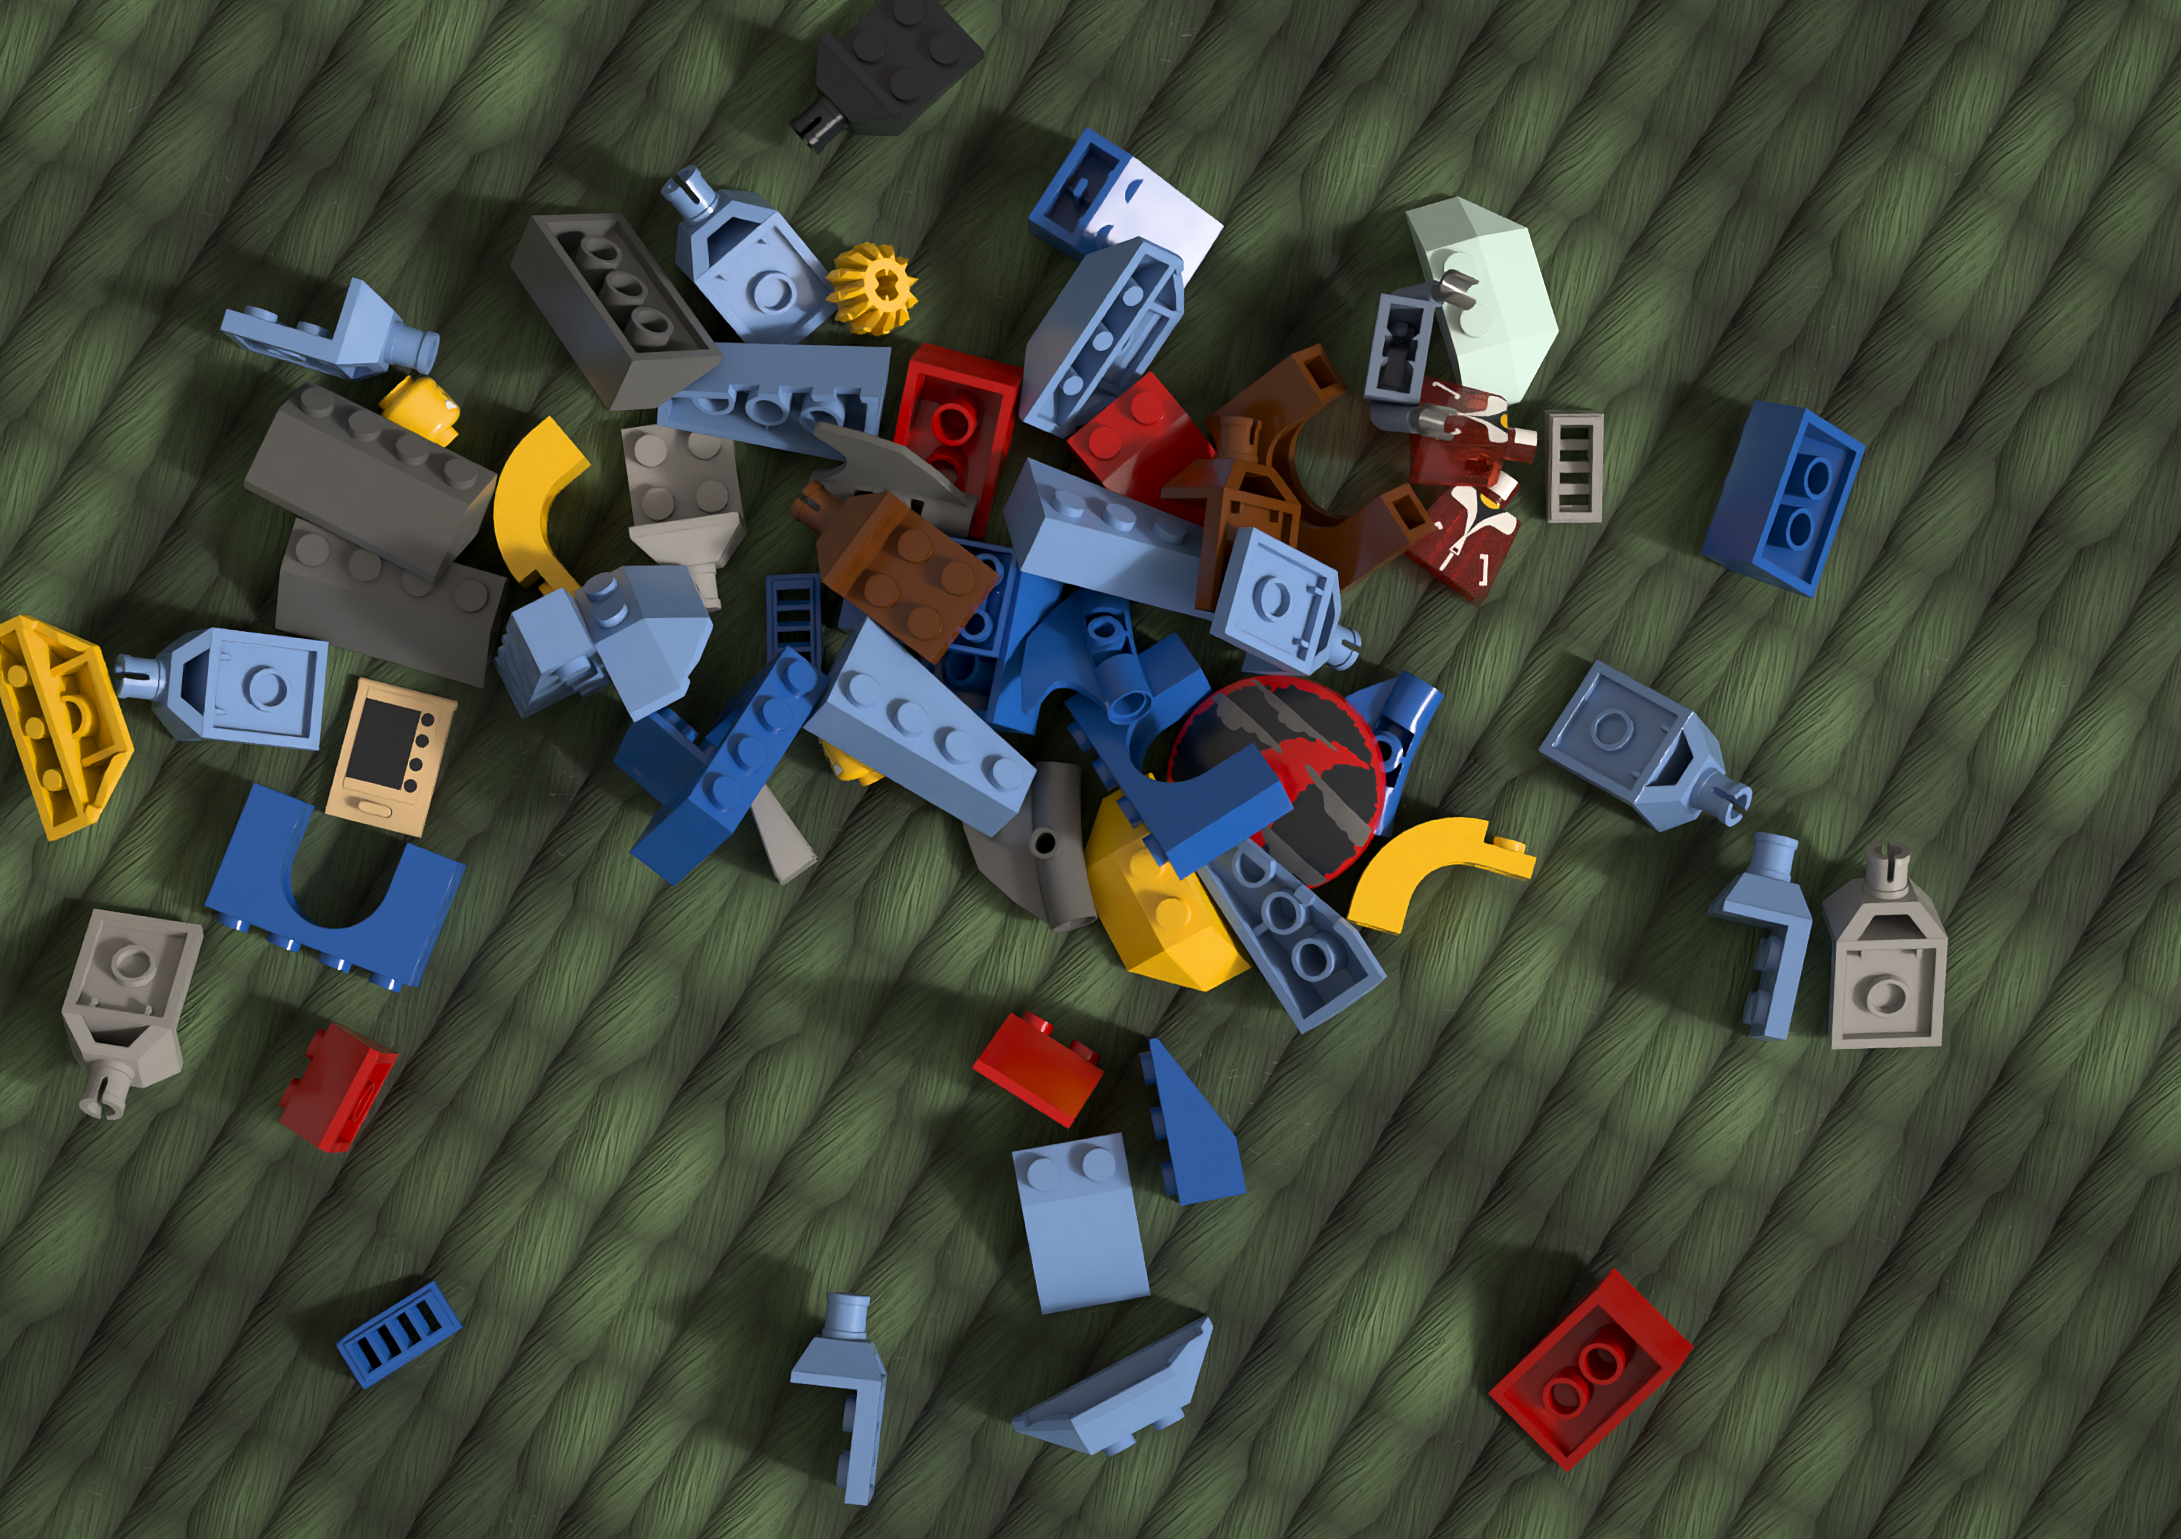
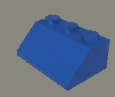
(1783, 497)
(992, 684)

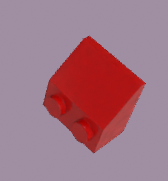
(336, 1087)

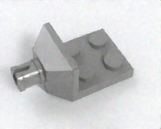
(685, 501)
(1885, 958)
(128, 1004)

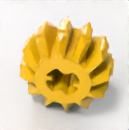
(871, 289)

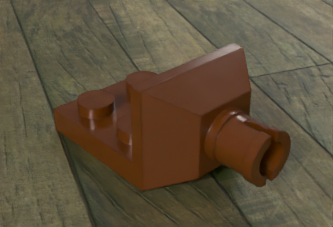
(1235, 496)
(896, 567)

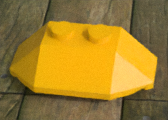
(62, 721)
(1152, 917)

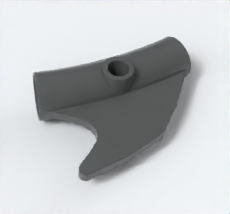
(883, 466)
(1015, 859)

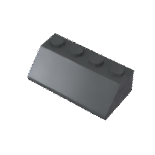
(613, 308)
(371, 481)
(388, 613)

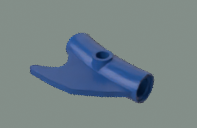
(1091, 650)
(1398, 718)

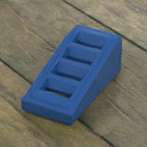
(815, 626)
(356, 1358)

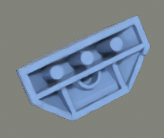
(1100, 334)
(647, 631)
(1123, 1396)

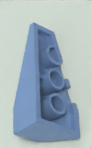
(1294, 937)

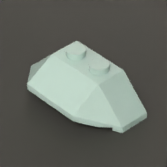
(1512, 323)

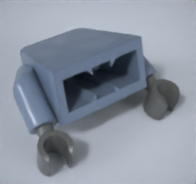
(1400, 355)

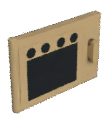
(390, 757)

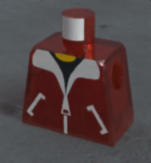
(1478, 443)
(1469, 537)

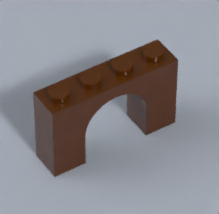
(1348, 544)

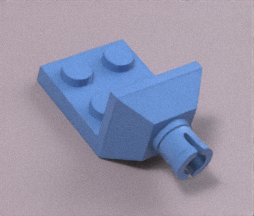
(748, 262)
(362, 347)
(1281, 609)
(233, 687)
(1644, 751)
(1769, 901)
(847, 1360)

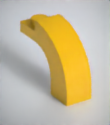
(523, 497)
(1394, 872)

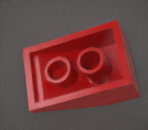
(961, 420)
(1142, 446)
(1040, 1068)
(1591, 1370)

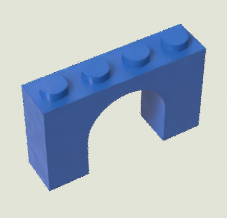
(749, 744)
(1190, 818)
(257, 890)

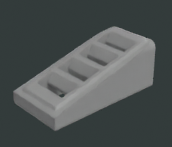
(1553, 422)
(782, 840)

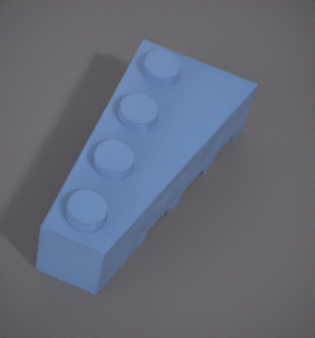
(780, 392)
(1103, 540)
(549, 654)
(918, 732)

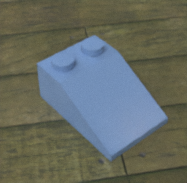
(1081, 1223)

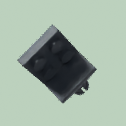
(885, 71)

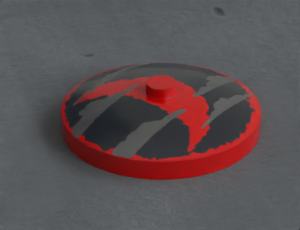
(1318, 753)

